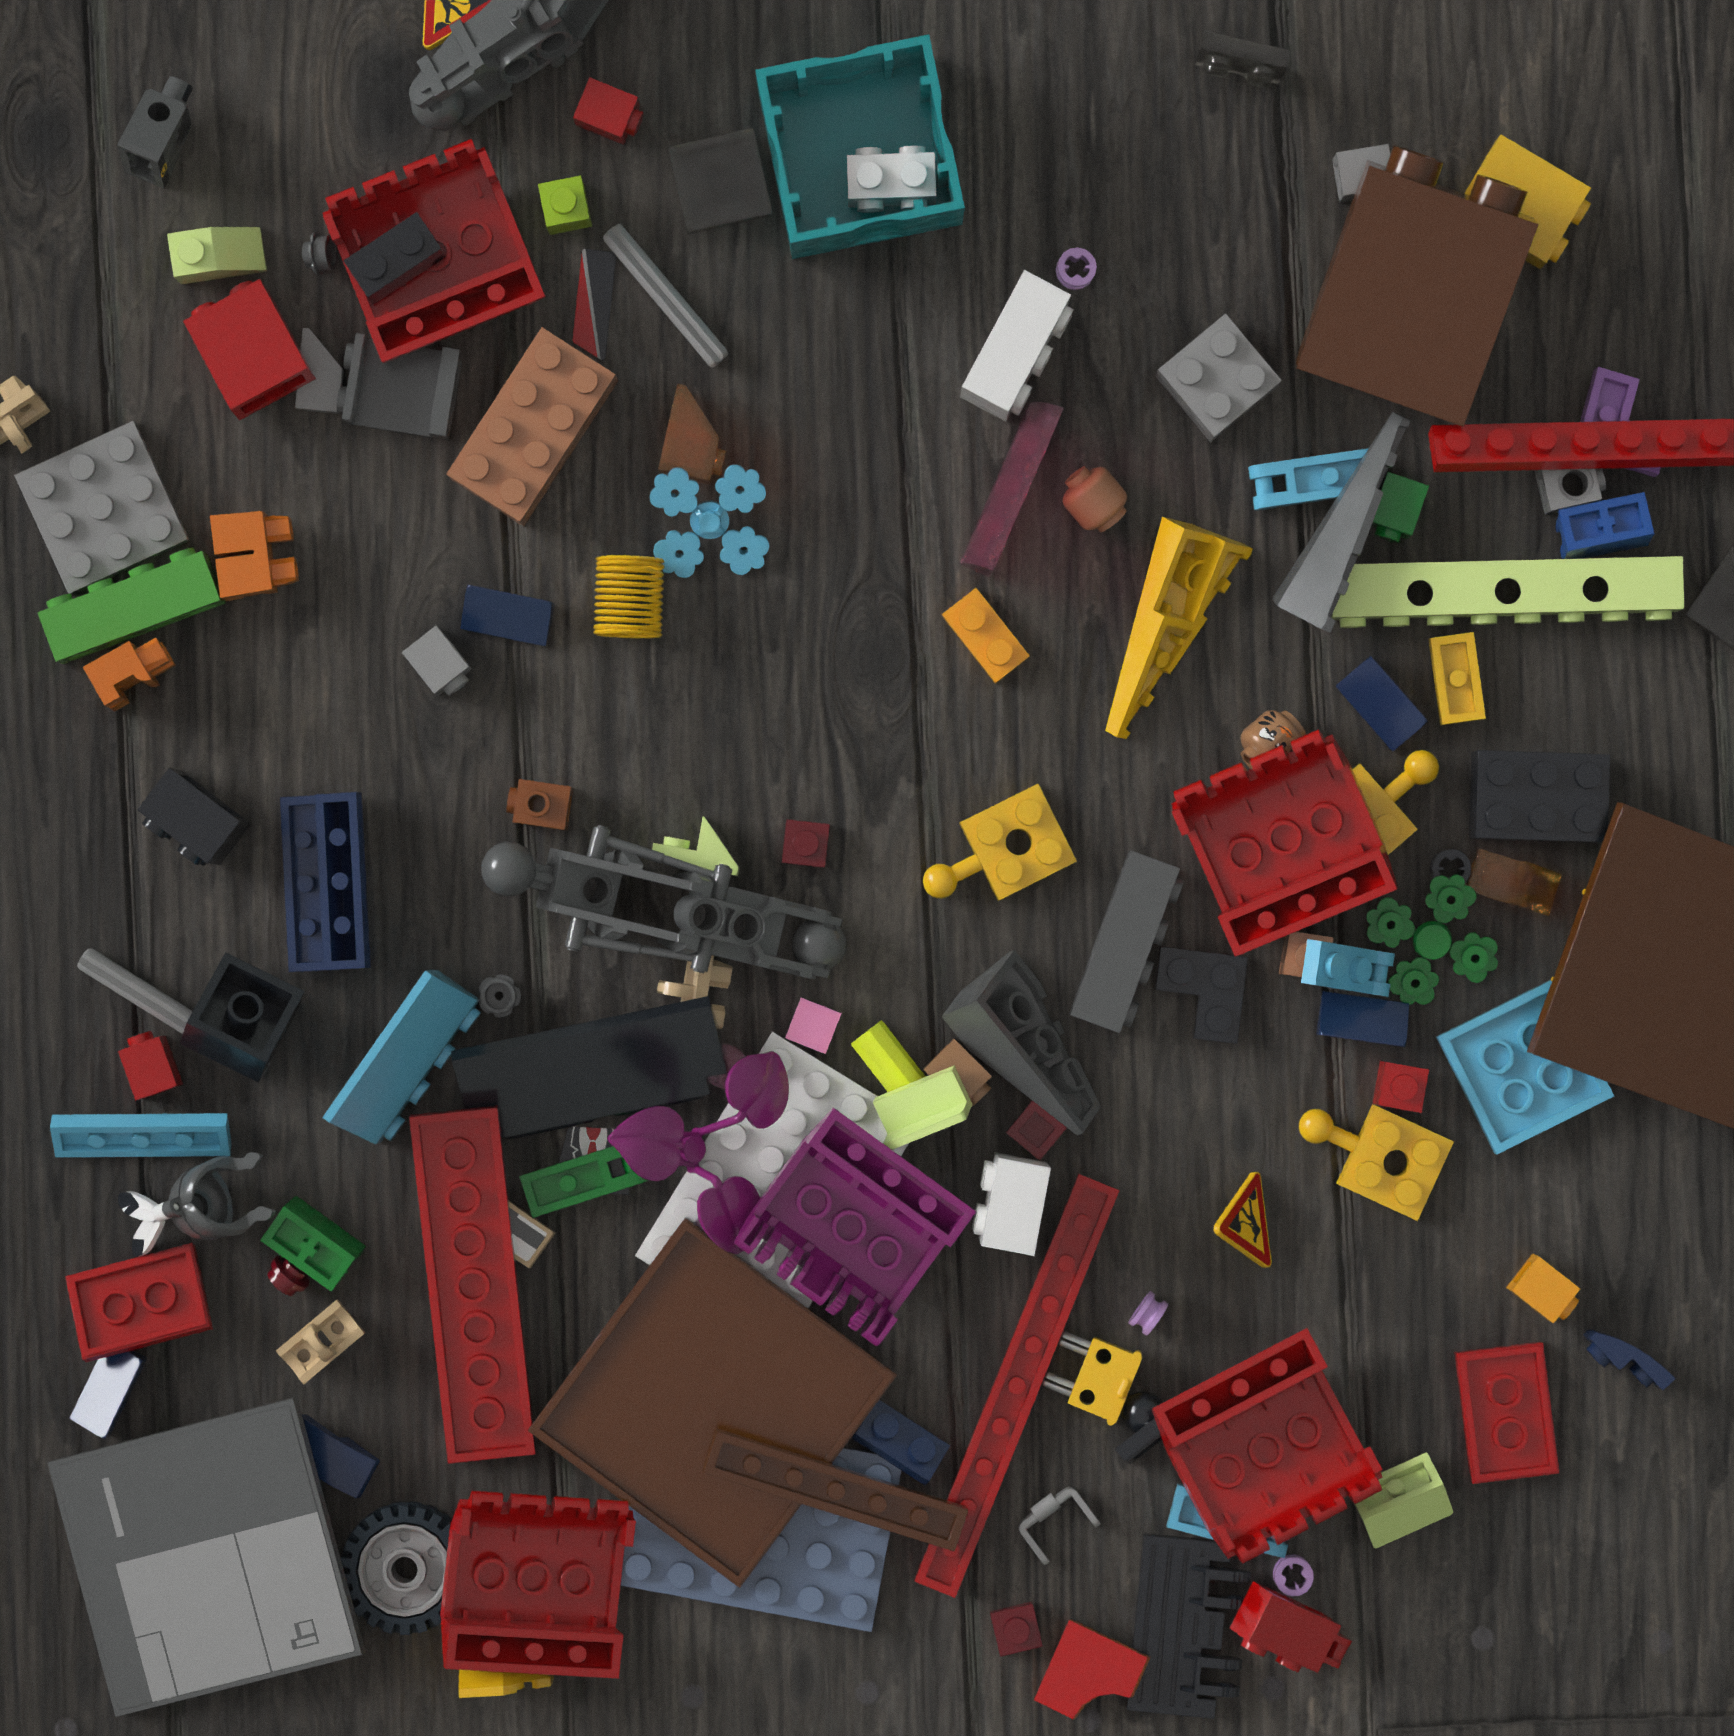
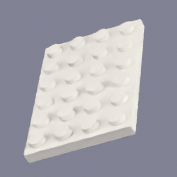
(763, 1152)

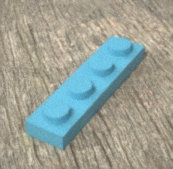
(141, 1135)

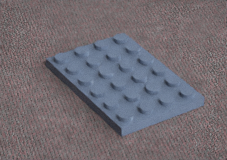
(813, 1571)

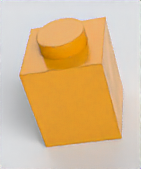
(1544, 1289)

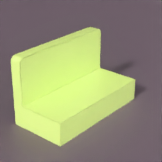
(923, 1107)
(1408, 1501)

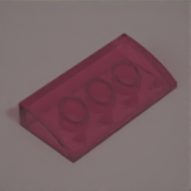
(1011, 487)

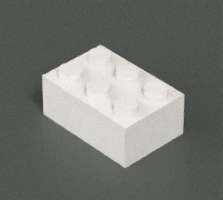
(1017, 347)
(1012, 1203)

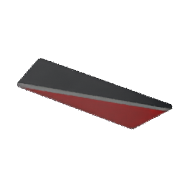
(594, 301)

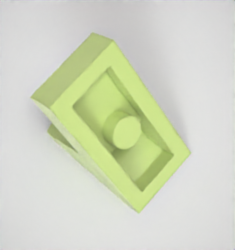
(709, 850)

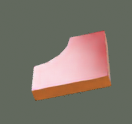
(1089, 1667)

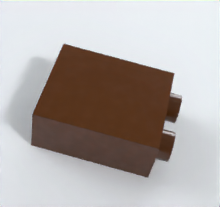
(1418, 286)

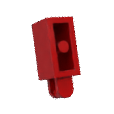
(1289, 1630)

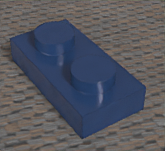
(901, 1442)

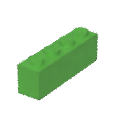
(130, 607)

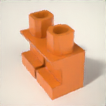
(254, 572)
(125, 668)

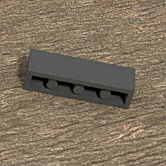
(1125, 941)

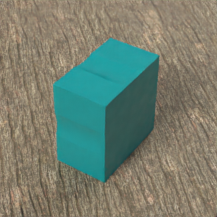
(831, 107)

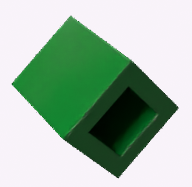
(1398, 507)

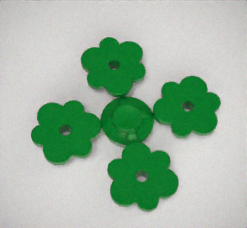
(1432, 939)

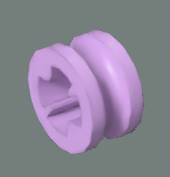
(1076, 281)
(1148, 1313)
(1305, 1570)

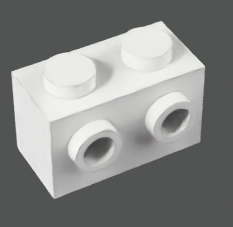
(890, 178)

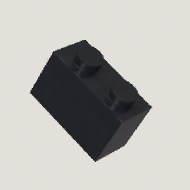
(394, 258)

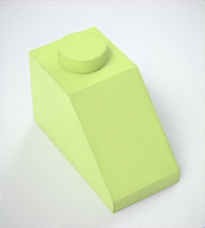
(216, 253)

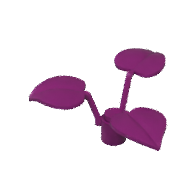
(656, 1143)

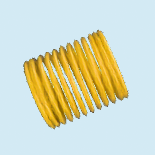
(629, 564)

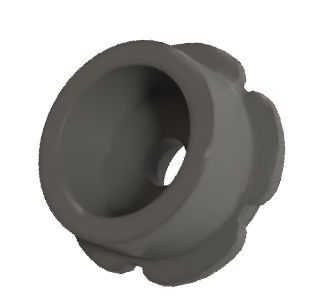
(320, 253)
(487, 999)

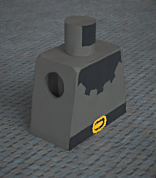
(157, 133)

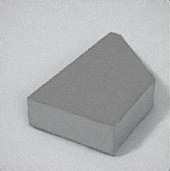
(322, 392)

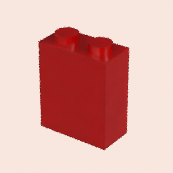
(248, 348)

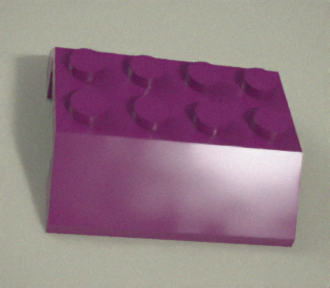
(853, 1223)

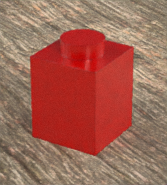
(608, 111)
(149, 1065)
(1400, 1086)

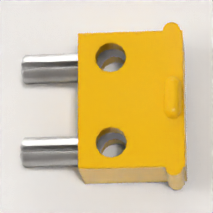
(1107, 1380)

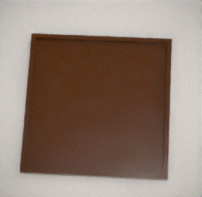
(1650, 969)
(697, 1352)

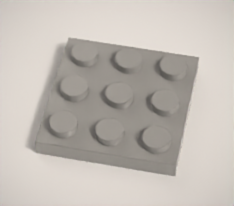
(102, 507)

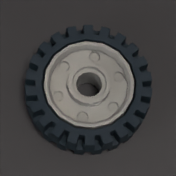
(370, 1571)

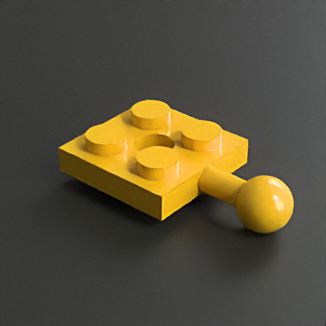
(1394, 826)
(987, 838)
(1365, 1168)

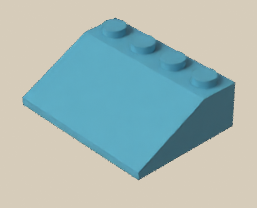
(403, 1058)

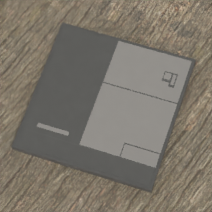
(206, 1557)

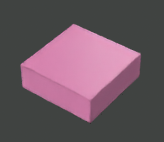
(813, 1025)

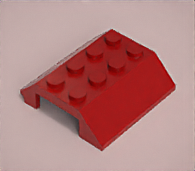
(470, 218)
(1285, 841)
(1266, 1448)
(535, 1585)

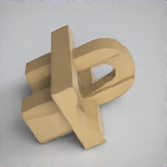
(25, 409)
(697, 985)
(305, 1350)

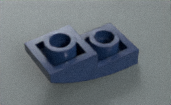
(1612, 1350)
(340, 1460)

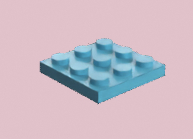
(1506, 1085)

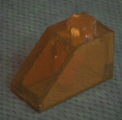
(691, 441)

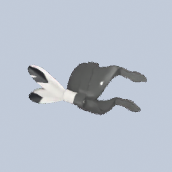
(196, 1204)

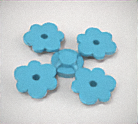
(709, 520)

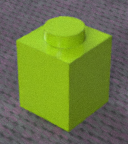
(565, 205)

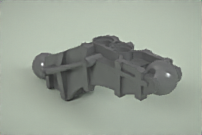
(493, 52)
(816, 944)

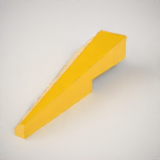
(1181, 581)

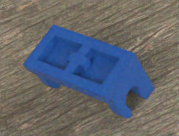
(1604, 527)

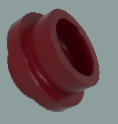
(287, 1277)

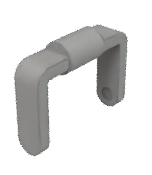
(1045, 1508)

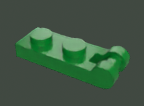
(575, 1181)

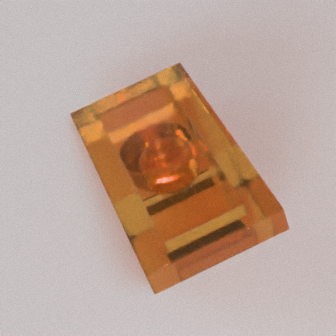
(1514, 882)

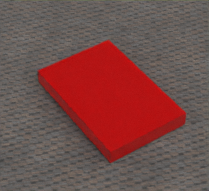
(138, 1302)
(1506, 1412)

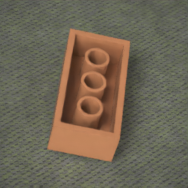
(532, 426)

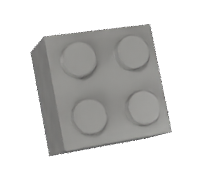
(1218, 377)

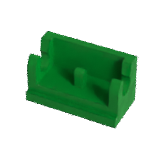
(313, 1243)

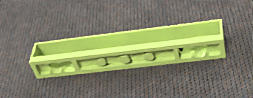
(1546, 588)

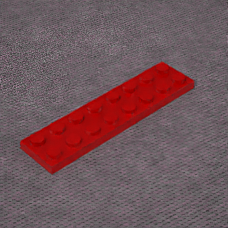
(472, 1284)

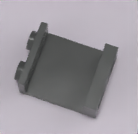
(403, 395)

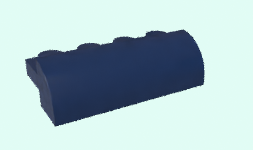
(325, 882)

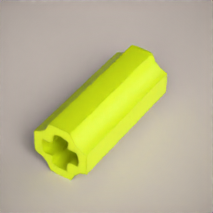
(886, 1057)

